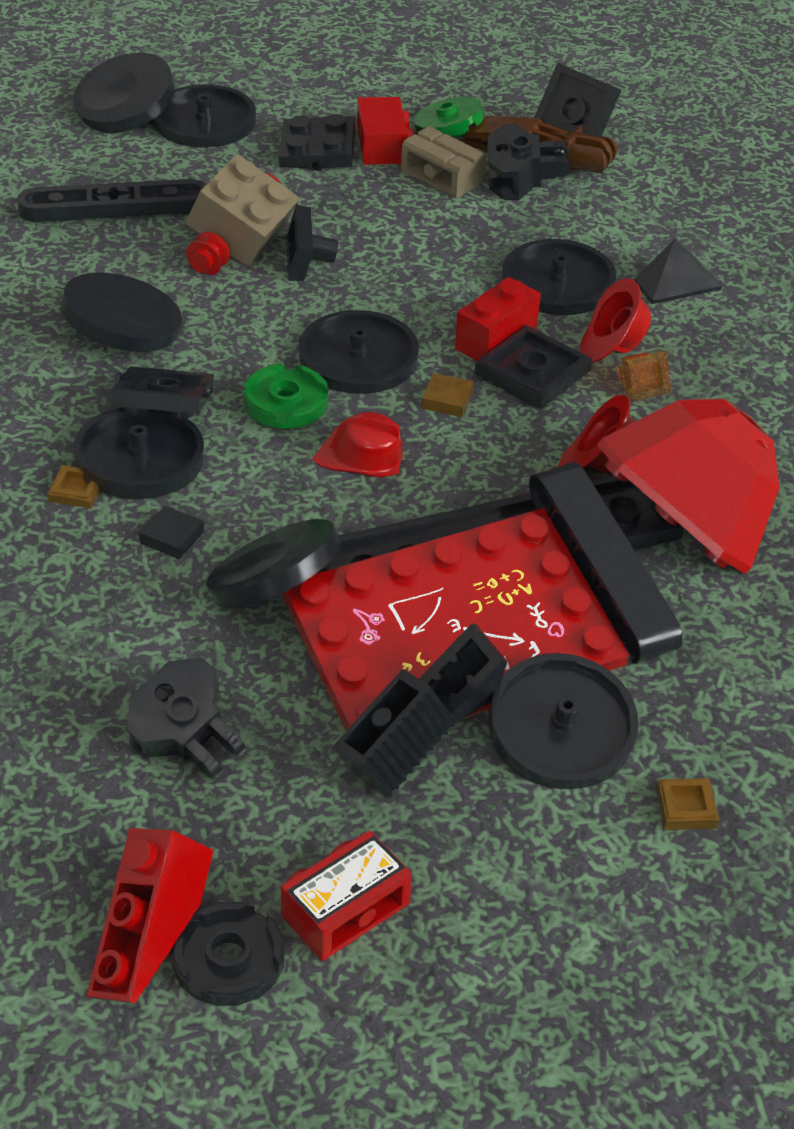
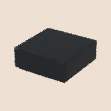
(171, 532)

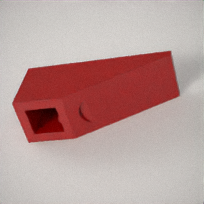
(150, 906)

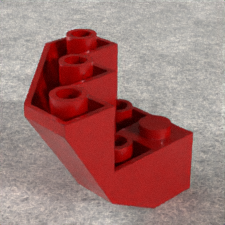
(703, 470)

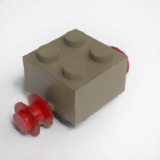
(237, 216)

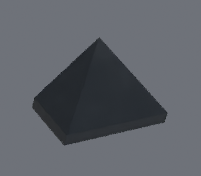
(675, 276)
(467, 673)

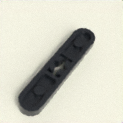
(109, 200)

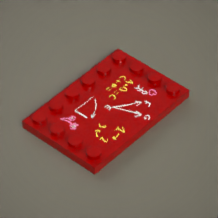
(416, 601)

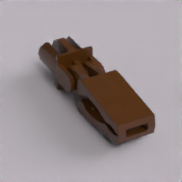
(586, 150)

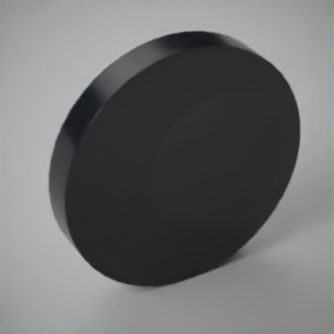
(124, 92)
(206, 116)
(564, 272)
(121, 312)
(359, 351)
(139, 453)
(274, 563)
(563, 721)

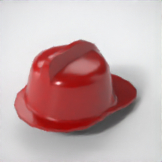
(617, 321)
(606, 420)
(363, 445)

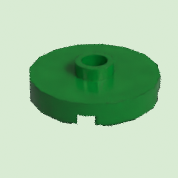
(450, 115)
(285, 396)

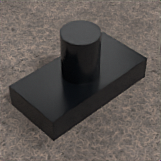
(304, 245)

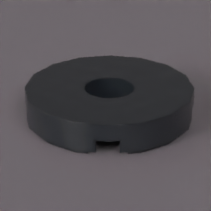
(228, 981)

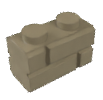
(443, 162)

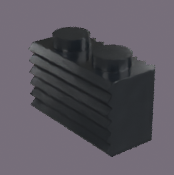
(394, 733)

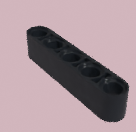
(607, 561)

